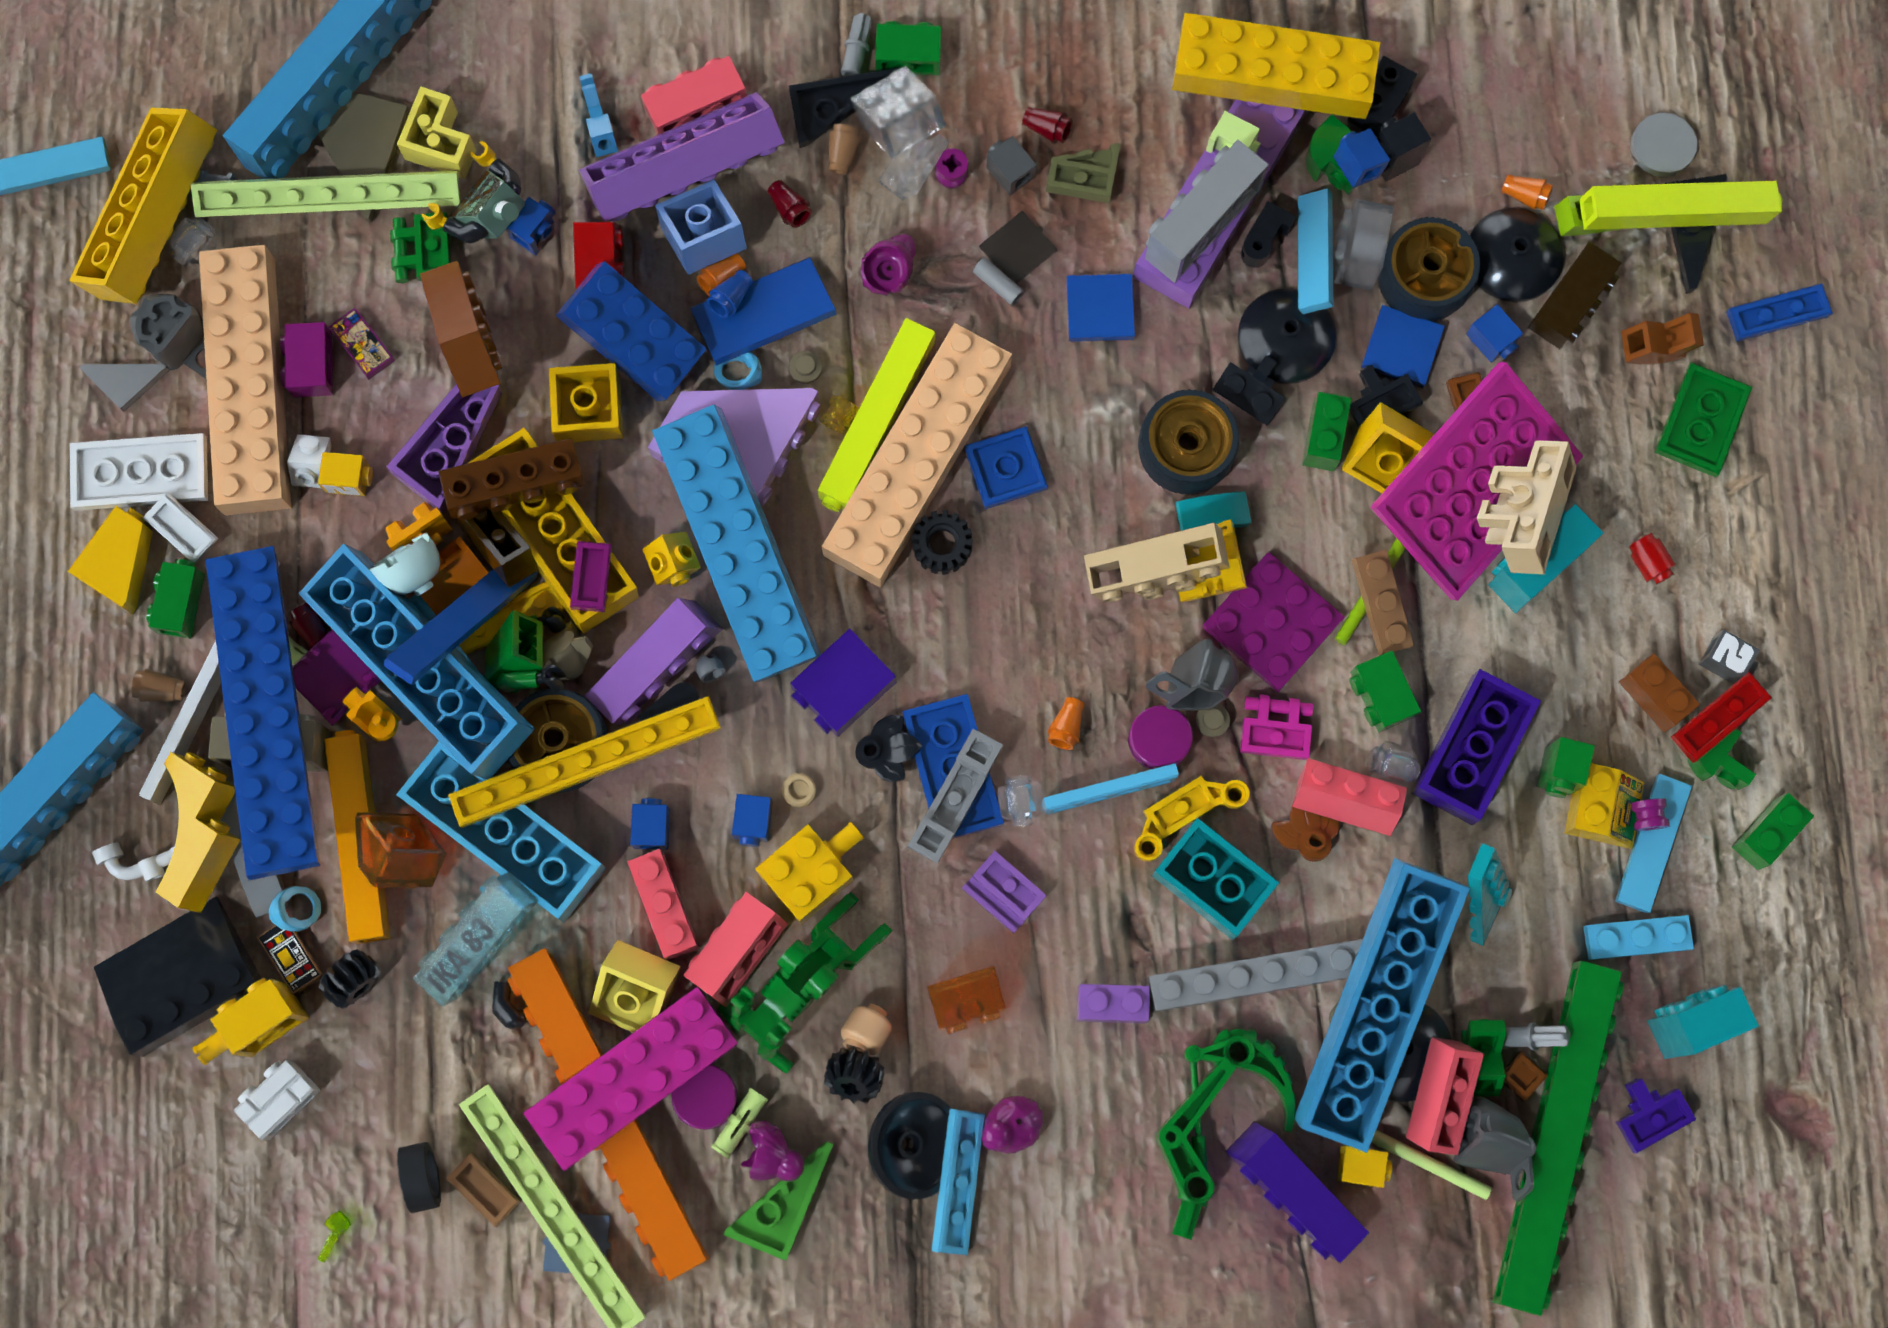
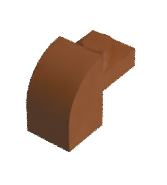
(1662, 342)

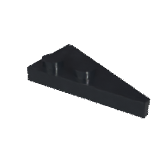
(827, 102)
(1693, 242)

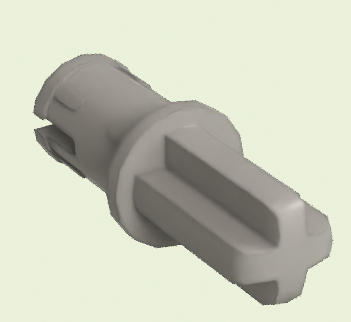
(856, 45)
(1536, 1036)

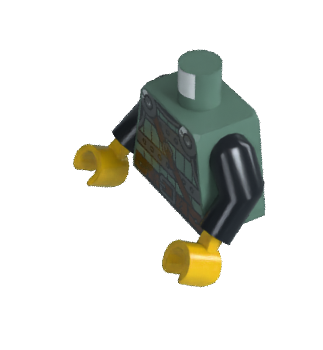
(486, 207)

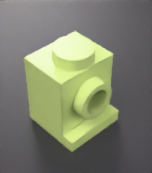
(1229, 130)

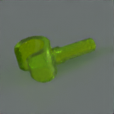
(338, 1225)

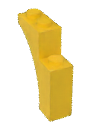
(202, 839)

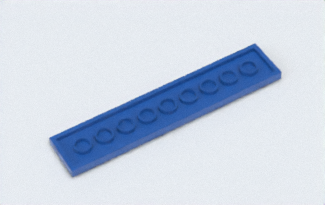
(262, 714)

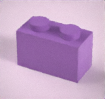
(1112, 1003)

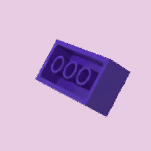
(1476, 747)

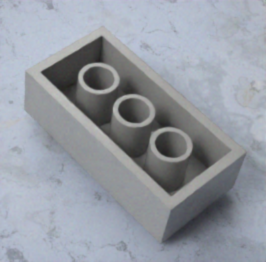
(1205, 210)

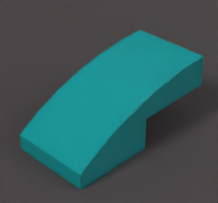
(1214, 509)

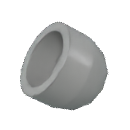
(709, 668)

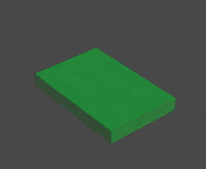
(1703, 420)

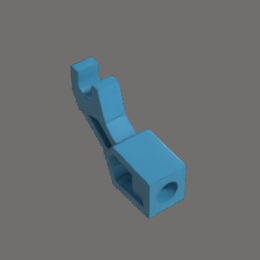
(598, 123)

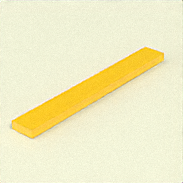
(584, 762)

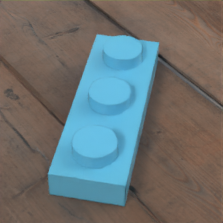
(1638, 937)

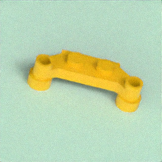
(1183, 808)

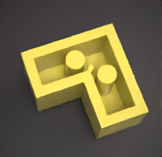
(430, 138)

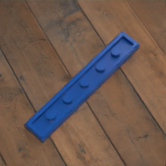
(453, 626)

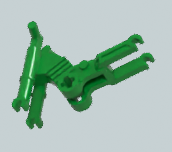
(802, 977)

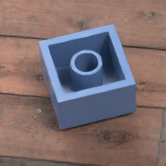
(701, 226)

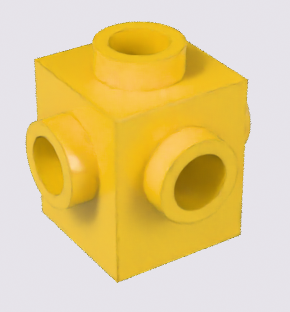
(671, 559)

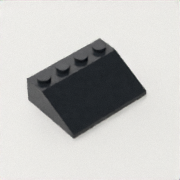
(175, 978)

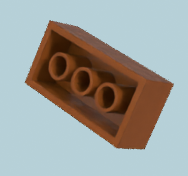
(462, 328)

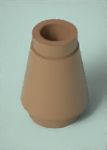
(842, 147)
(155, 686)

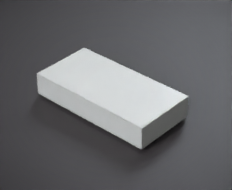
(180, 527)

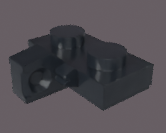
(1251, 389)
(1397, 395)

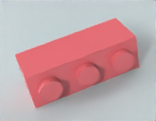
(693, 94)
(1349, 797)
(663, 905)
(735, 949)
(1444, 1096)

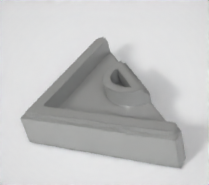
(124, 381)

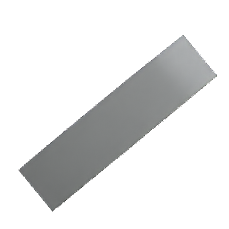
(955, 796)
(258, 891)

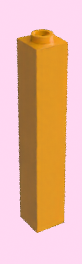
(351, 794)

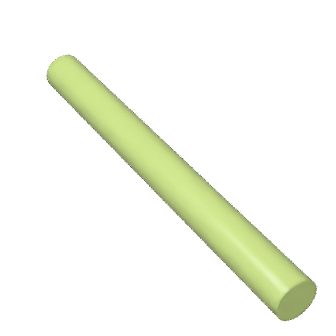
(1431, 1165)

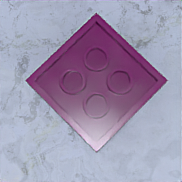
(1273, 622)

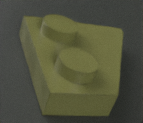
(1084, 174)

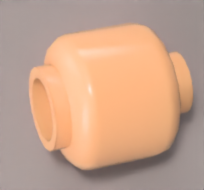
(866, 1029)

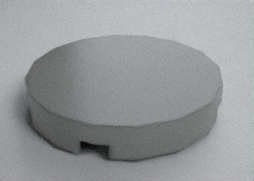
(1663, 144)

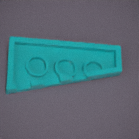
(1487, 891)

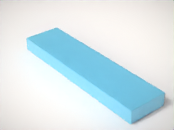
(53, 165)
(1315, 251)
(1110, 789)
(1653, 848)
(958, 1182)

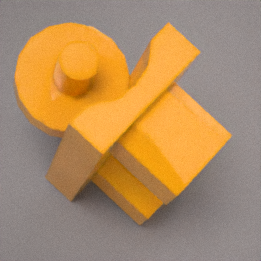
(428, 521)
(371, 714)

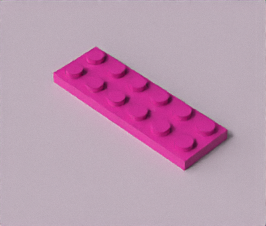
(630, 1079)

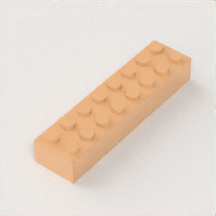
(244, 380)
(917, 455)

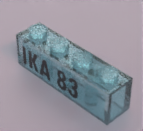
(475, 938)

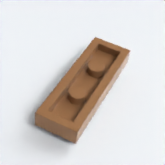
(1382, 602)

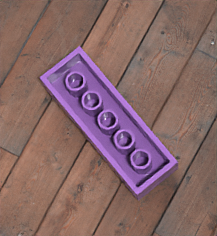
(682, 157)

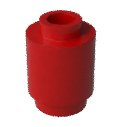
(1652, 559)

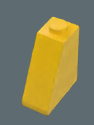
(116, 558)

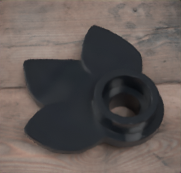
(892, 748)

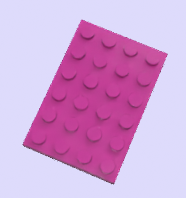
(1441, 490)

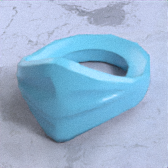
(751, 380)
(280, 917)

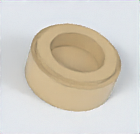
(799, 790)

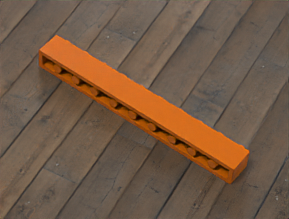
(628, 1152)

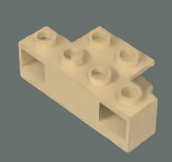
(1529, 506)
(1158, 564)

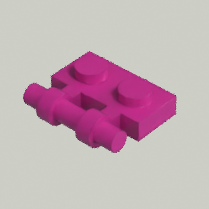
(1276, 737)

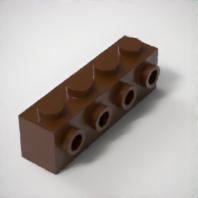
(511, 479)

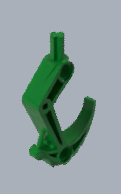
(1171, 1137)

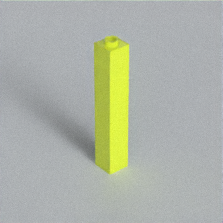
(1680, 205)
(876, 413)

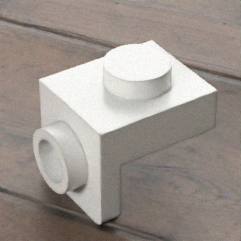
(306, 458)

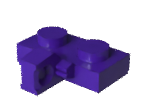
(1652, 1115)

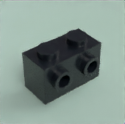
(1390, 90)
(1404, 144)

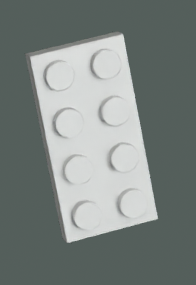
(138, 471)

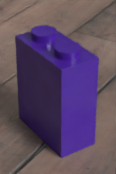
(842, 683)

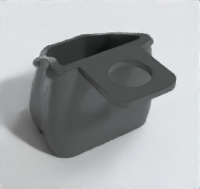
(169, 331)
(1197, 678)
(1497, 1144)

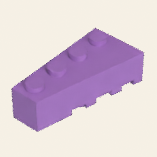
(444, 442)
(653, 660)

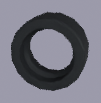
(418, 1177)

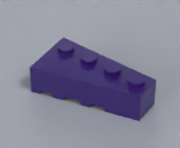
(1297, 1192)

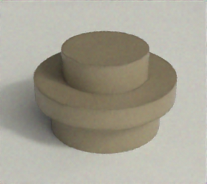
(805, 367)
(1213, 721)

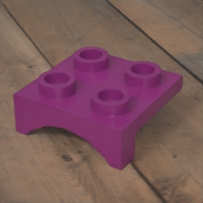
(330, 674)

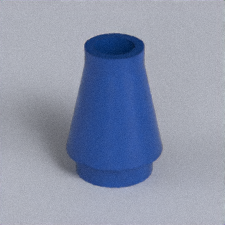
(728, 295)

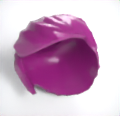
(898, 254)
(1002, 1131)
(772, 1156)

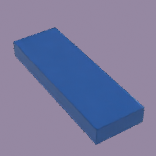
(1779, 312)

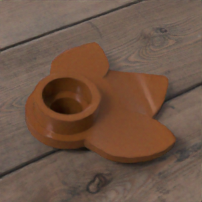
(1302, 828)

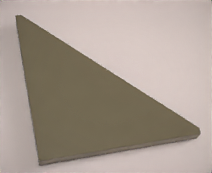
(364, 136)

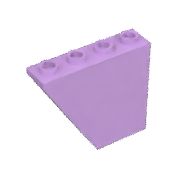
(761, 422)

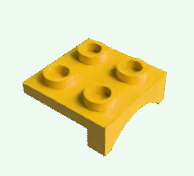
(1229, 579)

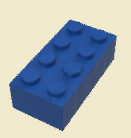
(631, 331)

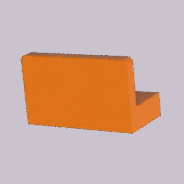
(456, 575)

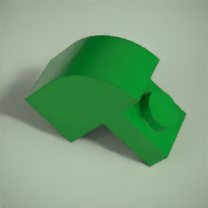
(1321, 152)
(1718, 762)
(1487, 1038)

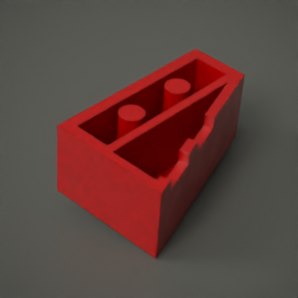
(595, 244)

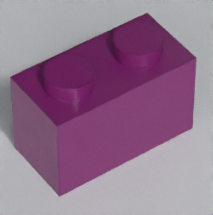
(307, 359)

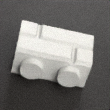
(276, 1099)

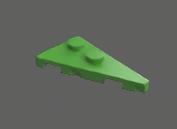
(778, 1215)

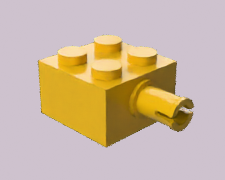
(809, 871)
(253, 1021)

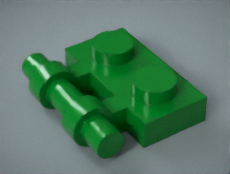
(431, 247)

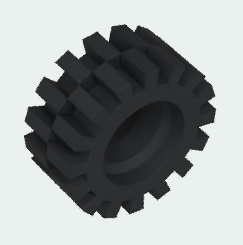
(936, 523)

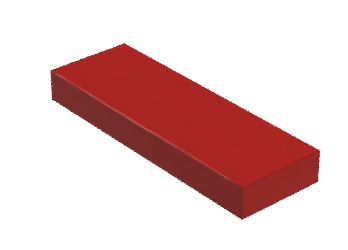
(1721, 717)

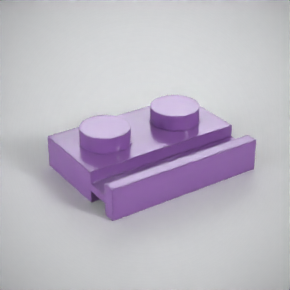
(1004, 892)

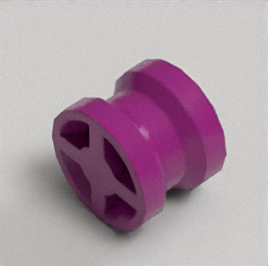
(952, 176)
(1650, 814)

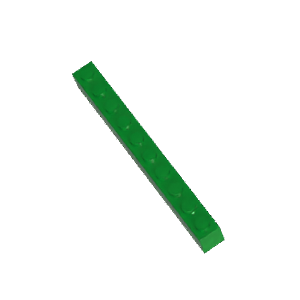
(1558, 1137)

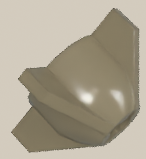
(567, 652)

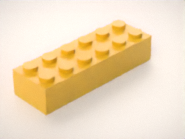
(1276, 66)
(144, 205)
(552, 534)

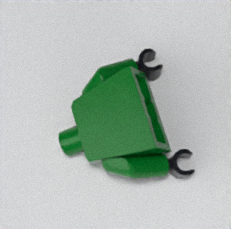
(517, 653)

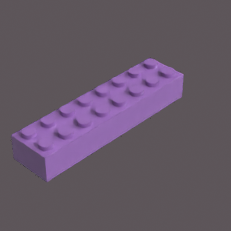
(1276, 130)

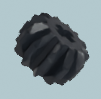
(349, 978)
(854, 1075)

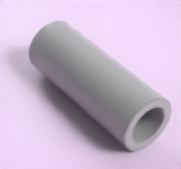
(998, 281)

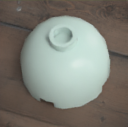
(409, 567)

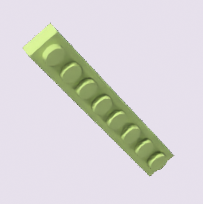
(325, 193)
(552, 1210)

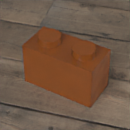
(1659, 693)

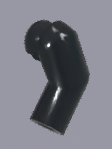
(503, 1008)

